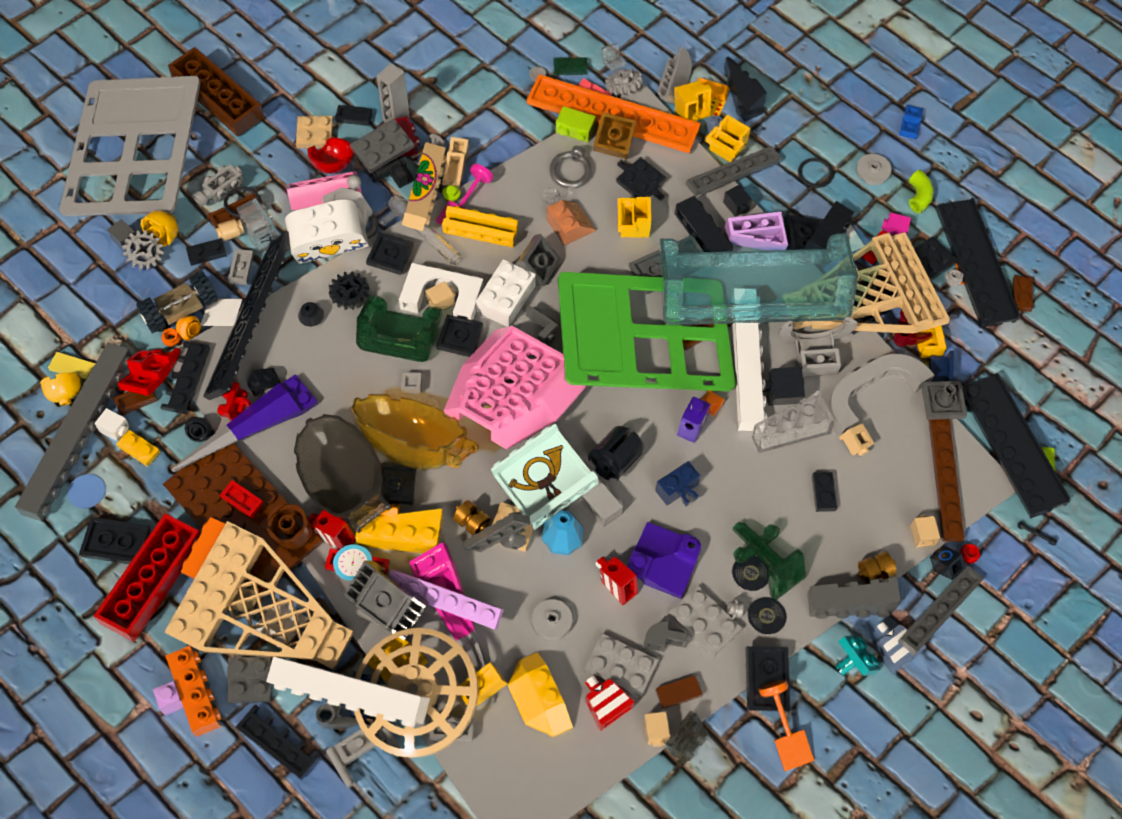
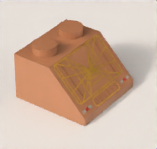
(568, 221)

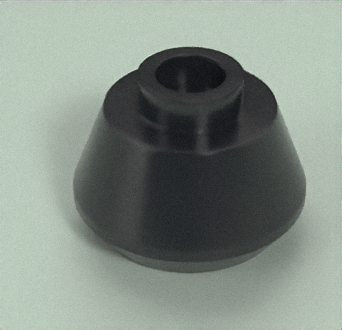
(310, 314)
(197, 429)

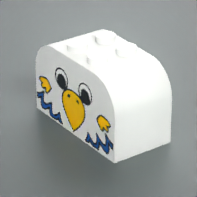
(326, 230)

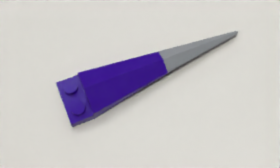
(276, 406)

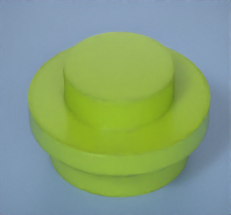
(451, 193)

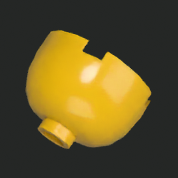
(162, 225)
(62, 388)

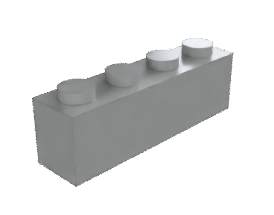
(392, 93)

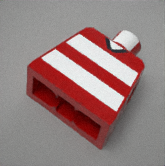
(332, 530)
(618, 579)
(606, 701)

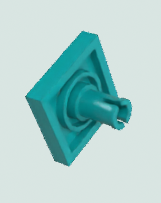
(857, 656)

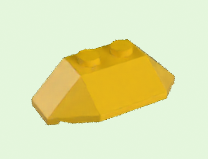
(538, 696)

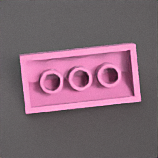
(310, 192)

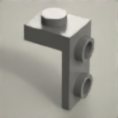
(549, 332)

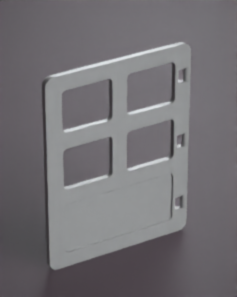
(132, 110)

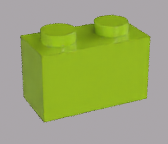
(575, 124)

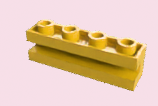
(480, 226)

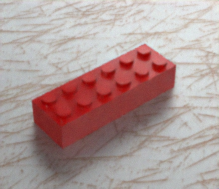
(147, 578)

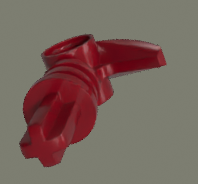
(909, 338)

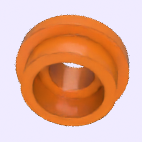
(168, 333)

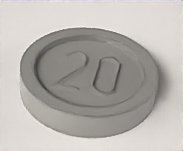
(534, 72)

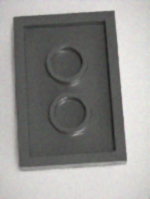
(382, 145)

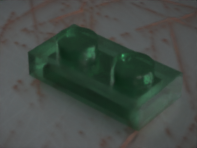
(570, 66)

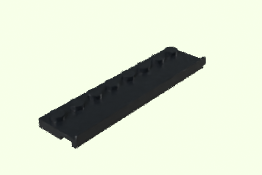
(978, 263)
(1015, 446)

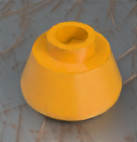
(188, 327)

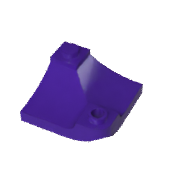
(664, 559)

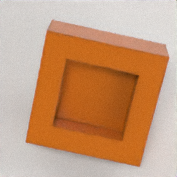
(715, 401)

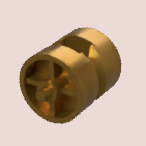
(469, 516)
(881, 567)

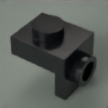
(262, 379)

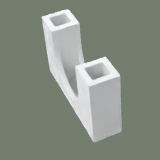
(424, 277)

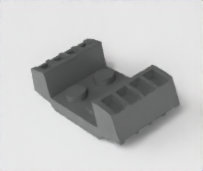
(384, 599)

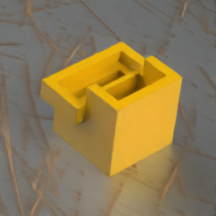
(693, 101)
(728, 139)
(634, 216)

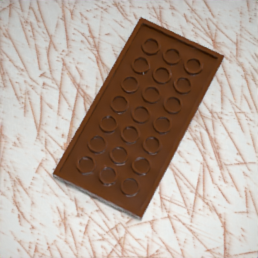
(198, 492)

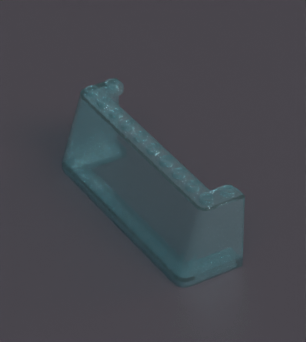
(757, 284)

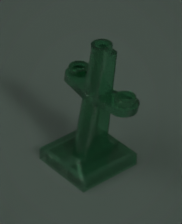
(784, 572)

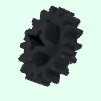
(351, 288)

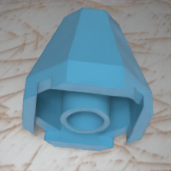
(563, 533)

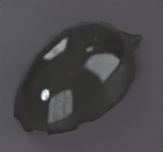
(341, 470)

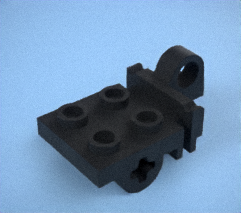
(396, 168)

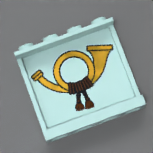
(544, 476)

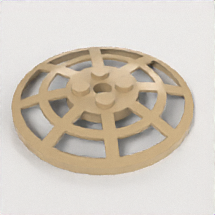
(427, 686)

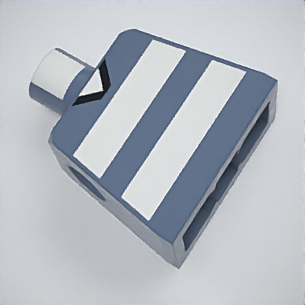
(890, 650)

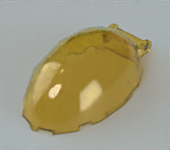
(412, 432)

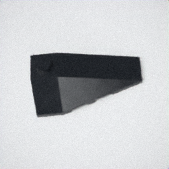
(746, 92)

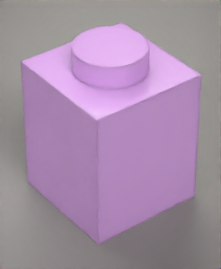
(168, 698)

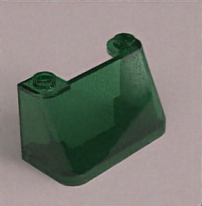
(396, 332)

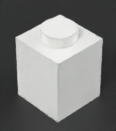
(112, 425)

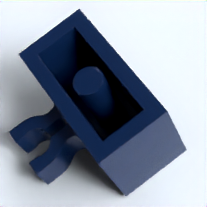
(679, 484)

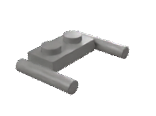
(355, 747)

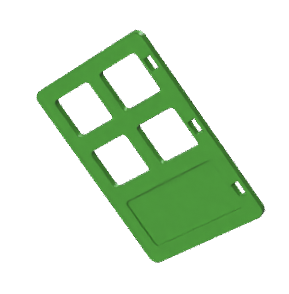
(601, 336)

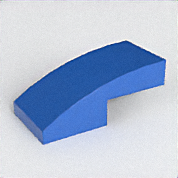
(911, 121)

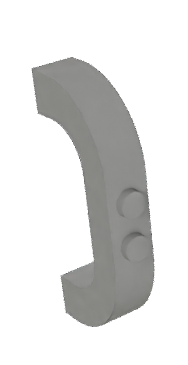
(890, 365)

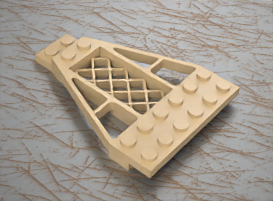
(906, 280)
(214, 595)

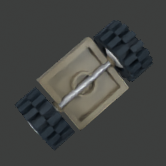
(177, 302)

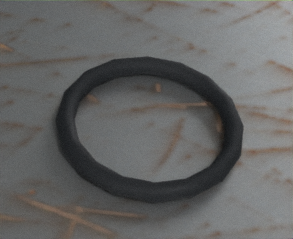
(815, 160)
(235, 190)

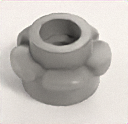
(954, 281)
(735, 609)

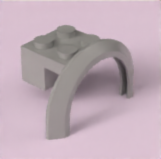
(817, 350)

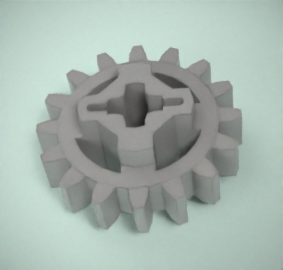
(624, 81)
(137, 243)

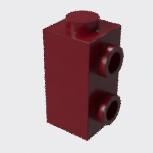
(409, 129)

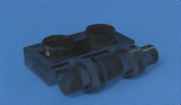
(687, 738)

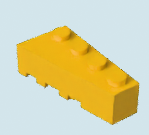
(403, 532)

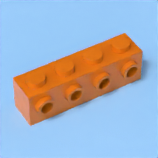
(193, 691)

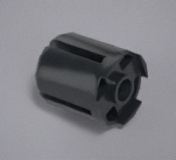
(616, 452)

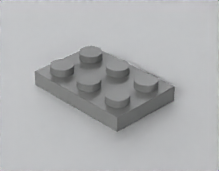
(705, 621)
(622, 665)

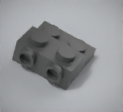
(248, 679)

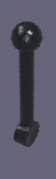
(1021, 525)

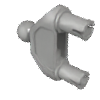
(351, 194)

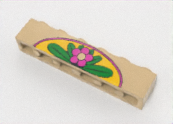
(423, 187)

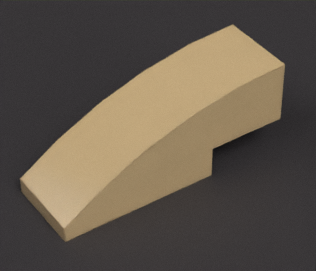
(455, 162)

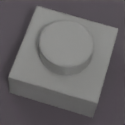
(411, 382)

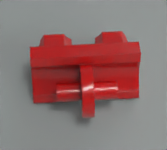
(236, 402)

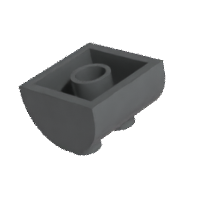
(539, 259)

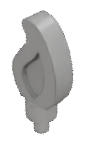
(436, 140)

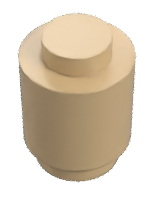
(229, 229)

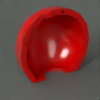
(332, 157)

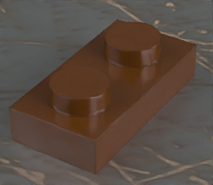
(1023, 292)

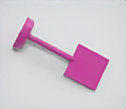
(481, 174)

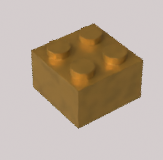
(614, 135)

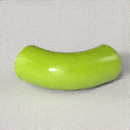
(924, 191)

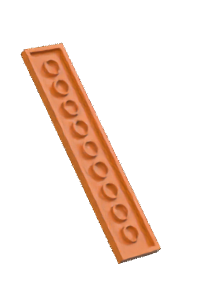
(650, 123)

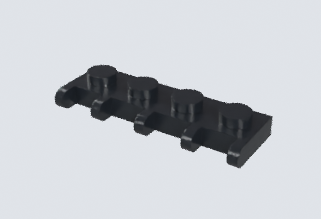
(187, 378)
(276, 744)

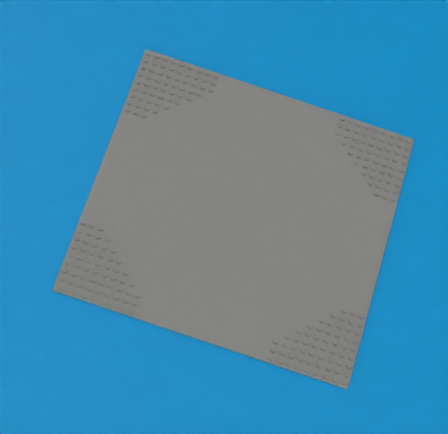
(509, 765)

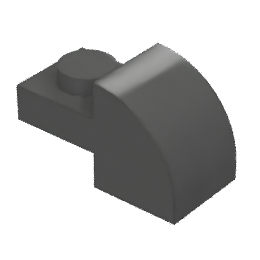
(659, 635)

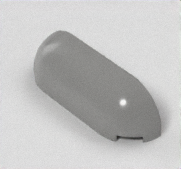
(675, 74)

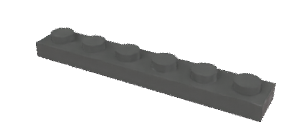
(733, 171)
(940, 610)

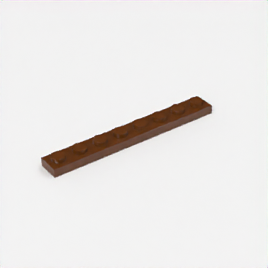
(946, 480)

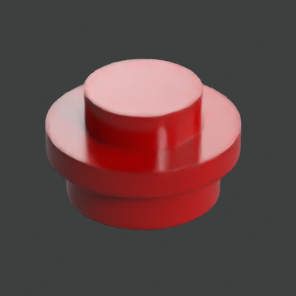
(970, 553)

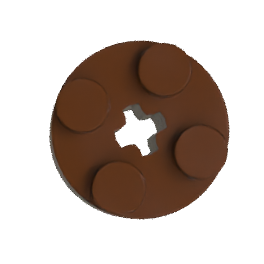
(294, 536)

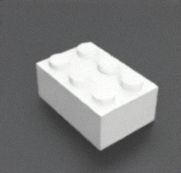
(505, 293)

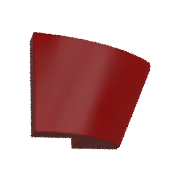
(148, 370)

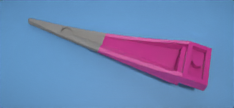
(439, 568)

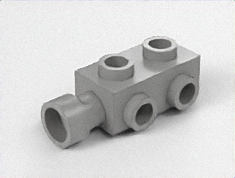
(219, 185)

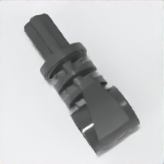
(336, 720)

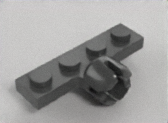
(503, 531)

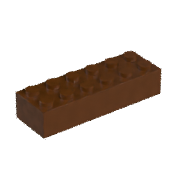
(219, 92)

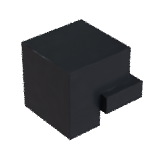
(785, 386)

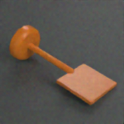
(794, 747)

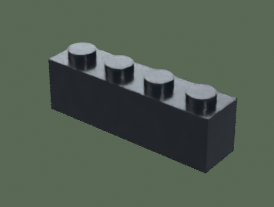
(834, 223)
(701, 226)

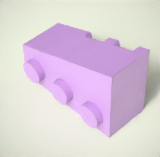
(757, 231)

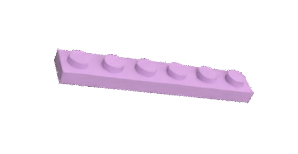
(449, 600)

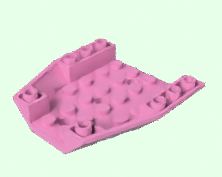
(517, 408)

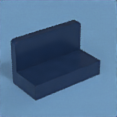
(942, 367)

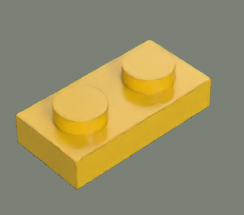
(138, 448)

